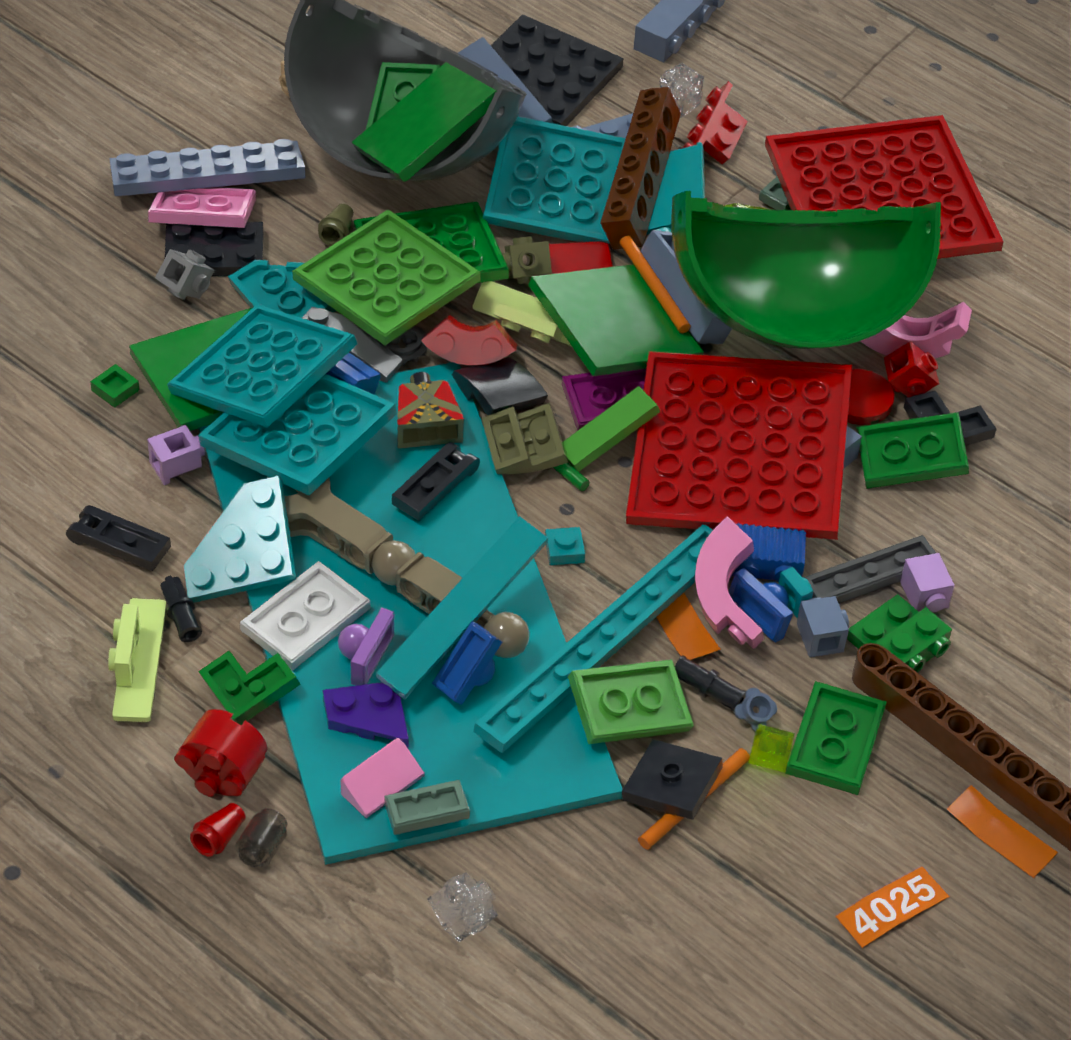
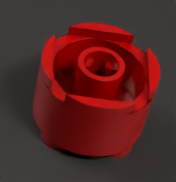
(221, 754)

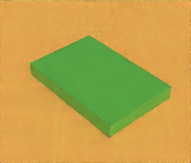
(630, 701)

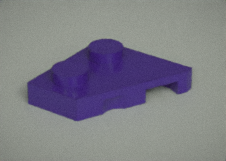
(366, 711)

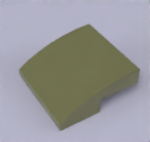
(524, 440)

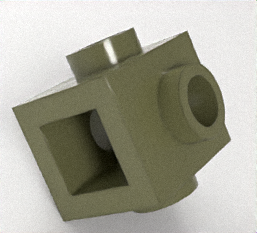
(537, 259)

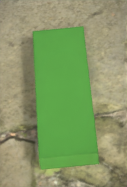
(609, 428)

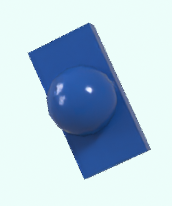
(762, 603)
(468, 664)

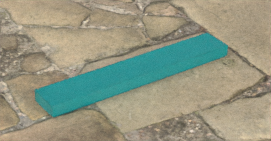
(460, 607)

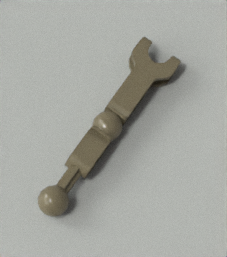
(393, 562)

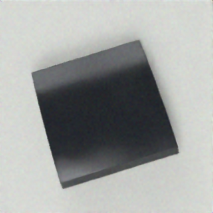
(500, 386)

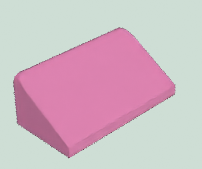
(382, 774)

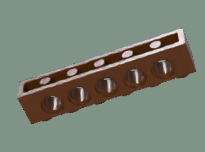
(641, 167)

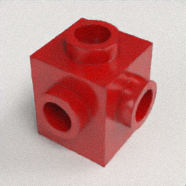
(911, 370)

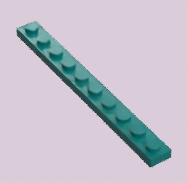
(592, 645)

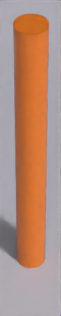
(655, 284)
(669, 820)

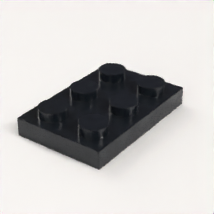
(223, 247)

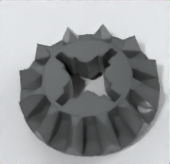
(414, 346)

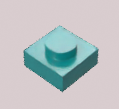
(565, 546)
(797, 588)

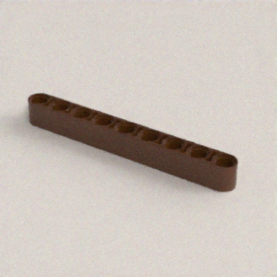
(966, 740)

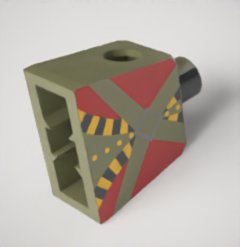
(427, 413)

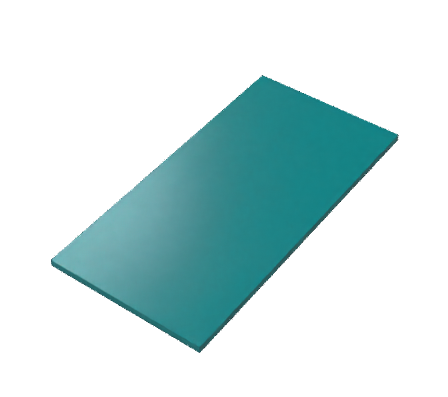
(540, 773)

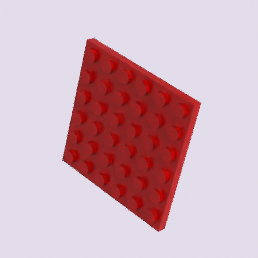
(887, 166)
(741, 444)

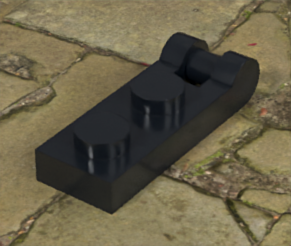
(434, 481)
(119, 537)

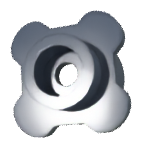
(763, 702)

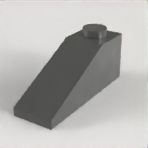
(367, 349)

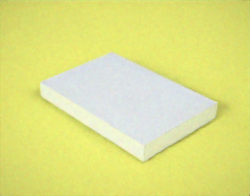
(305, 615)

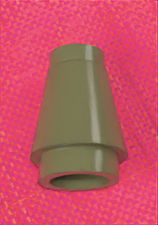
(335, 224)

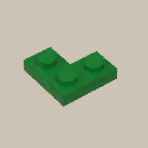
(252, 692)

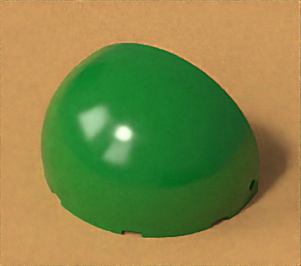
(805, 272)

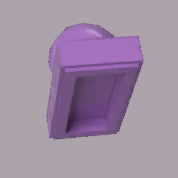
(366, 645)

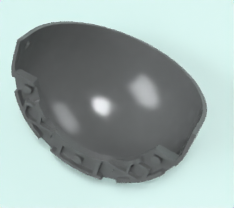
(333, 75)

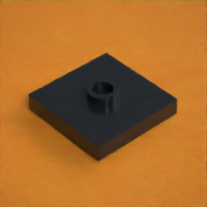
(672, 779)

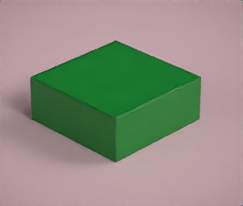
(115, 385)

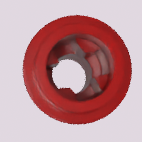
(217, 830)

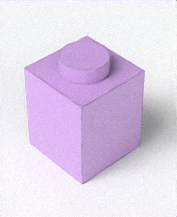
(927, 582)

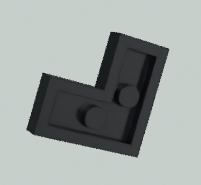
(974, 421)

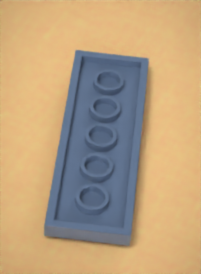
(206, 167)

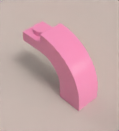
(928, 334)
(716, 562)

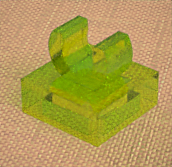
(771, 748)

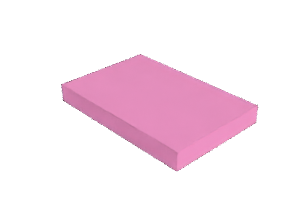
(203, 207)

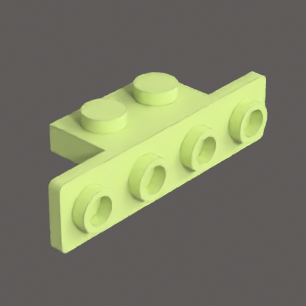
(517, 311)
(136, 658)

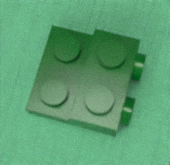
(904, 632)

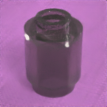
(262, 838)

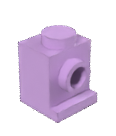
(174, 453)

